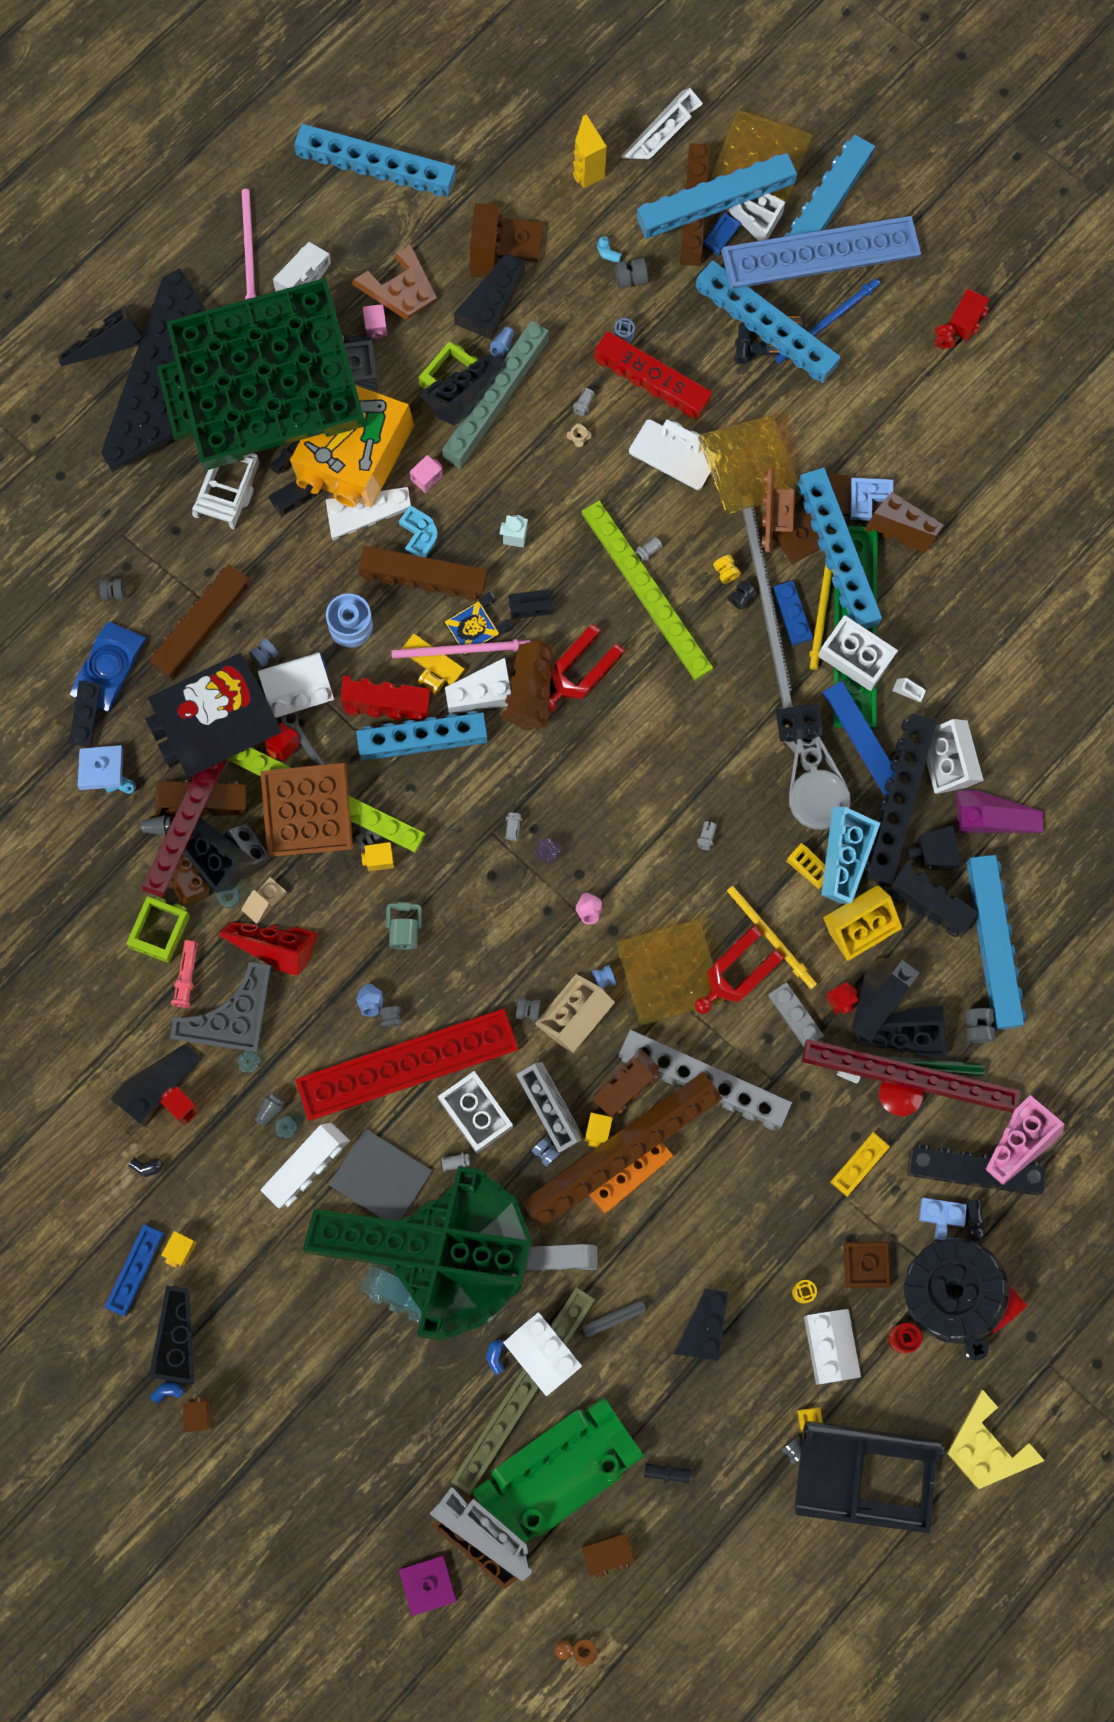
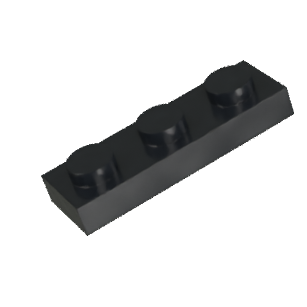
(85, 713)

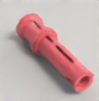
(184, 983)

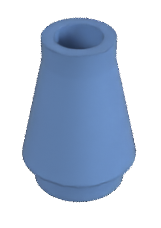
(501, 344)

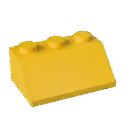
(589, 154)
(863, 922)

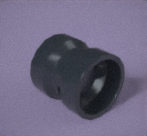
(741, 595)

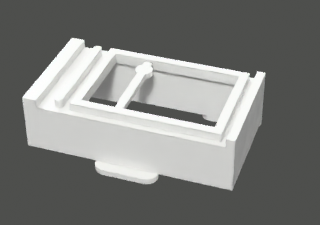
(222, 508)

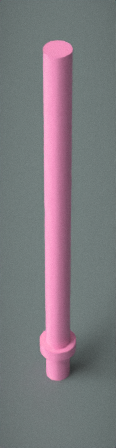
(248, 244)
(458, 649)

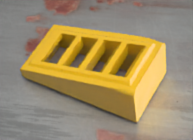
(805, 871)

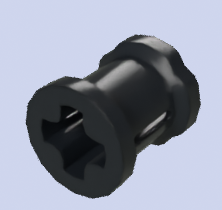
(983, 1348)

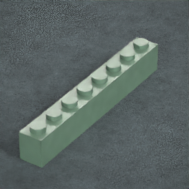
(496, 396)

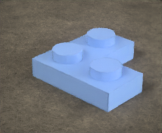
(864, 492)

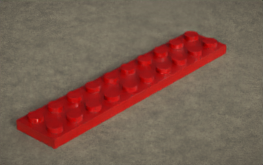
(406, 1065)

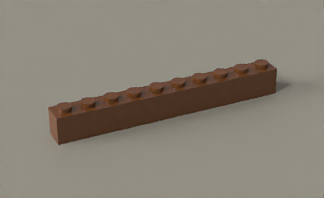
(621, 1150)

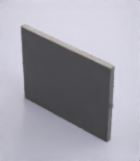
(380, 1177)

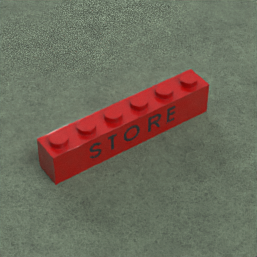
(652, 375)

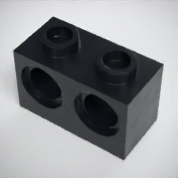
(798, 717)
(247, 841)

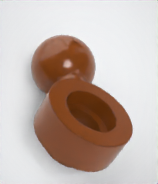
(565, 1650)

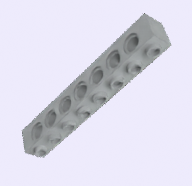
(778, 1106)

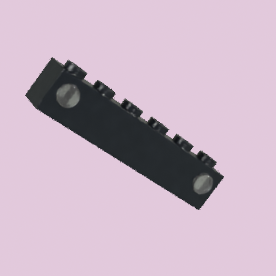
(971, 1170)

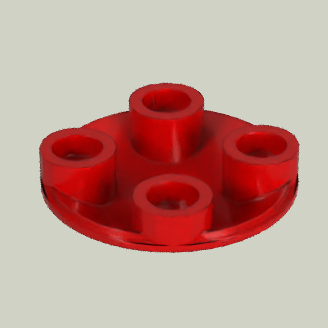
(899, 1099)

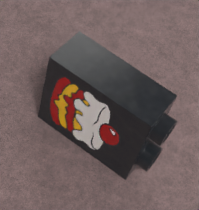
(211, 716)

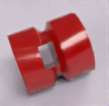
(905, 1338)

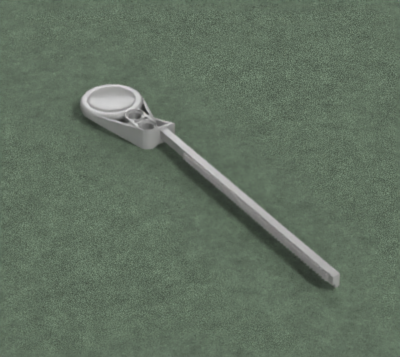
(817, 790)

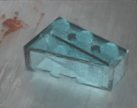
(388, 1289)

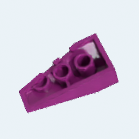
(990, 814)

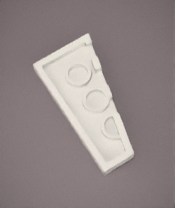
(348, 520)

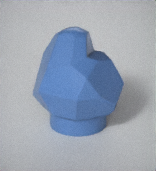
(369, 1000)

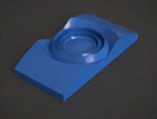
(110, 662)

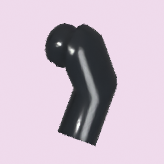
(146, 1169)

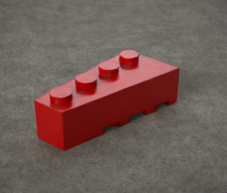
(384, 700)

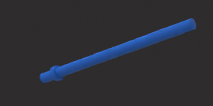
(867, 289)

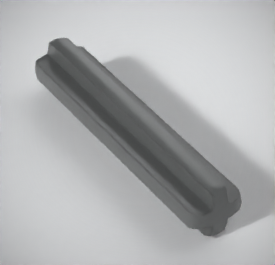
(614, 1318)

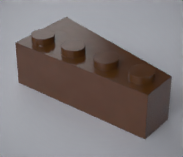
(530, 687)
(223, 801)
(487, 1565)

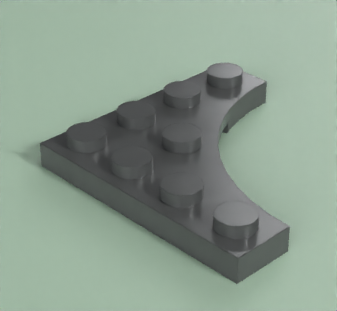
(237, 1021)

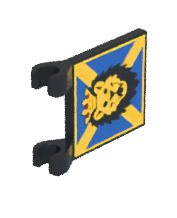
(475, 625)

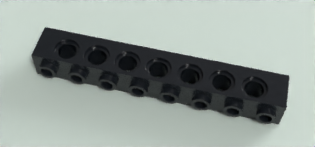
(924, 729)

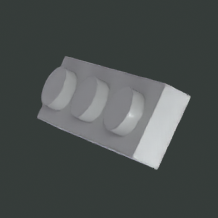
(795, 1014)

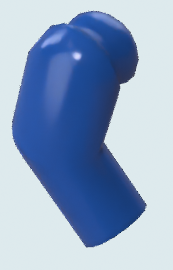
(493, 1354)
(167, 1388)

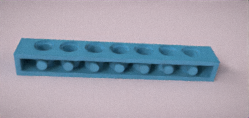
(369, 152)
(779, 323)
(818, 482)

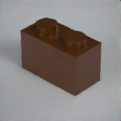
(197, 1415)
(607, 1555)

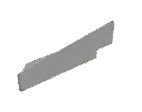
(483, 1532)

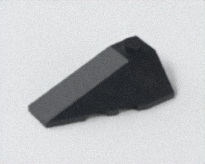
(115, 335)
(143, 1092)

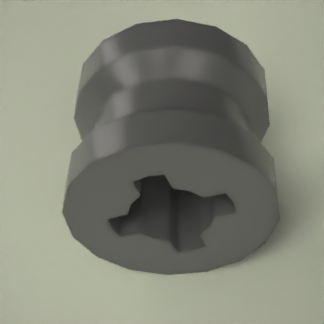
(390, 1017)
(793, 1450)

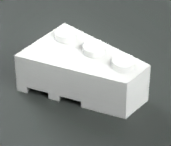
(759, 215)
(305, 267)
(479, 690)

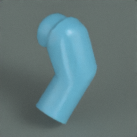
(606, 252)
(128, 786)

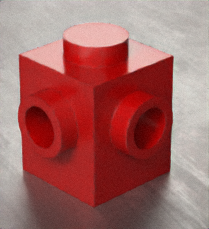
(282, 744)
(842, 998)

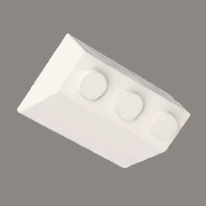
(857, 653)
(296, 685)
(953, 757)
(832, 1346)
(542, 1354)

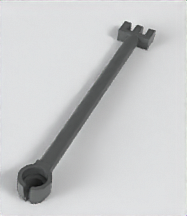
(363, 832)

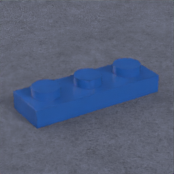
(792, 613)

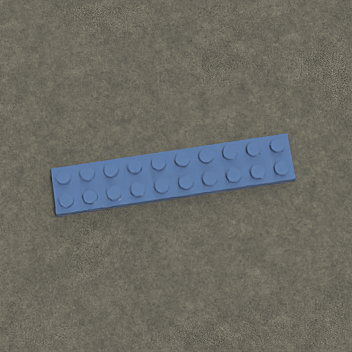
(820, 252)

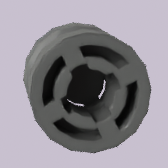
(112, 589)
(523, 1006)

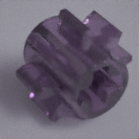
(547, 850)

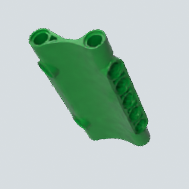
(559, 1471)

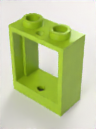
(456, 351)
(151, 950)

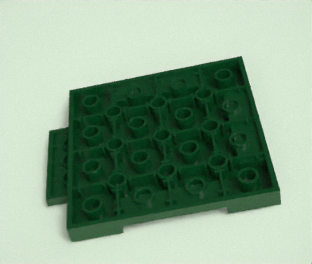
(260, 375)

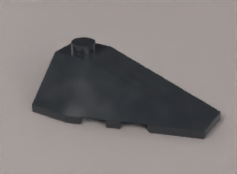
(459, 394)
(881, 991)
(913, 1030)

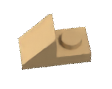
(263, 900)

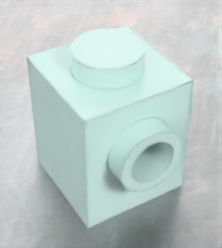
(514, 530)

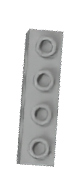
(550, 1107)

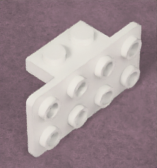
(672, 452)

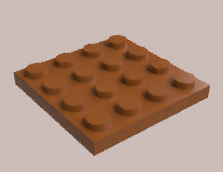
(306, 810)

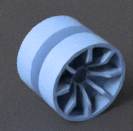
(349, 620)

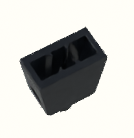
(936, 850)

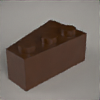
(484, 239)
(905, 522)
(626, 1083)

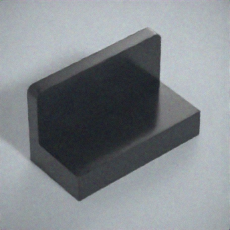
(291, 497)
(530, 604)

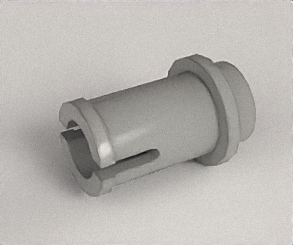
(581, 407)
(648, 549)
(513, 826)
(705, 840)
(453, 1162)

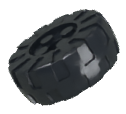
(932, 1283)

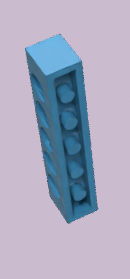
(412, 744)

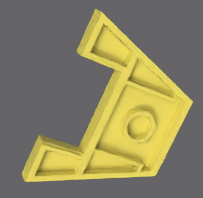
(981, 1454)

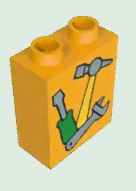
(357, 460)

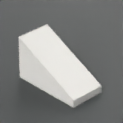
(909, 689)

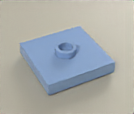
(100, 767)

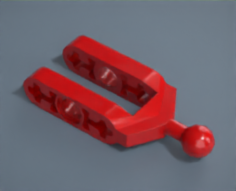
(567, 689)
(718, 984)

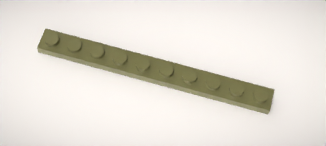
(516, 1400)

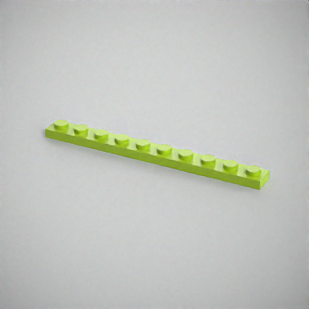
(647, 591)
(360, 812)

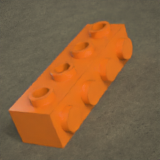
(629, 1179)

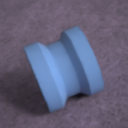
(604, 977)

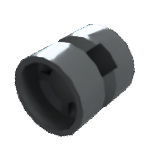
(631, 273)
(982, 1033)

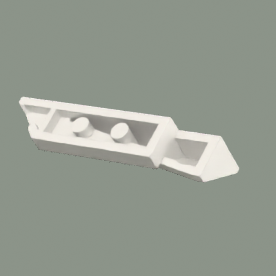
(664, 126)

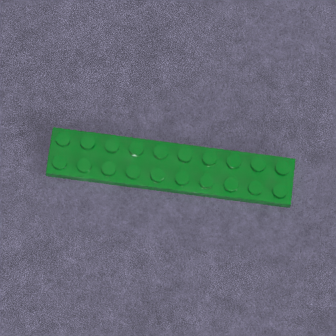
(866, 548)

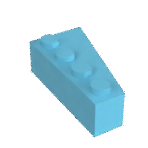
(847, 853)

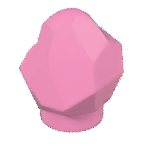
(589, 908)

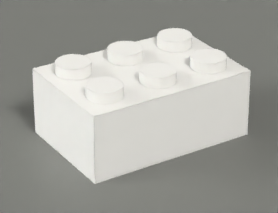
(475, 1112)

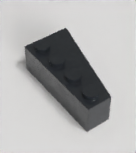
(491, 298)
(216, 857)
(931, 902)
(173, 1344)

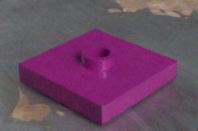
(427, 1585)

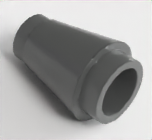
(156, 825)
(269, 1109)

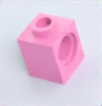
(375, 321)
(426, 473)

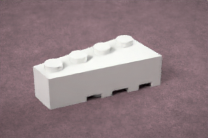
(305, 1164)

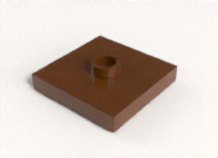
(521, 239)
(842, 489)
(801, 542)
(867, 1265)

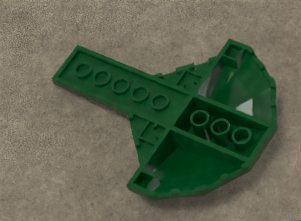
(453, 1256)

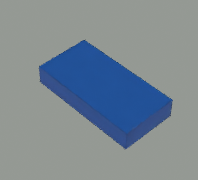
(721, 234)

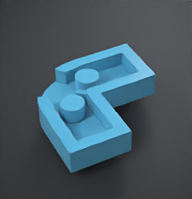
(424, 531)

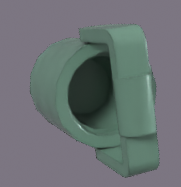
(403, 931)

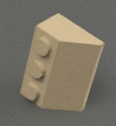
(575, 1013)

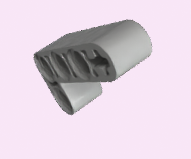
(563, 1257)

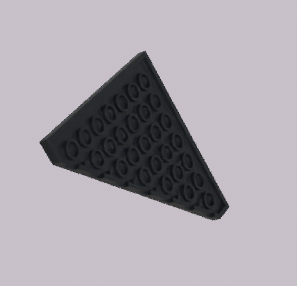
(141, 414)

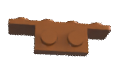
(779, 510)

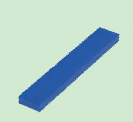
(859, 734)

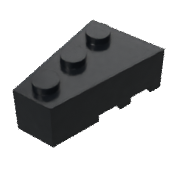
(705, 1327)

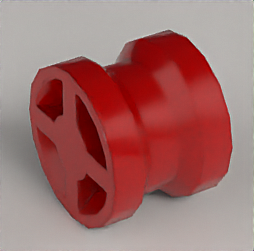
(945, 336)

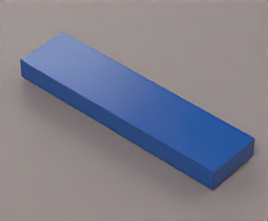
(134, 1270)

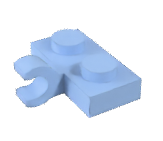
(942, 1214)

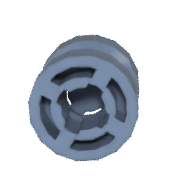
(621, 332)
(263, 652)
(550, 1155)

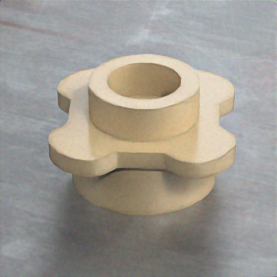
(579, 429)

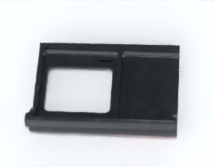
(833, 1475)

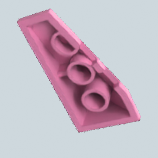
(1025, 1138)

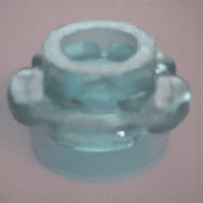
(252, 1066)
(289, 1132)

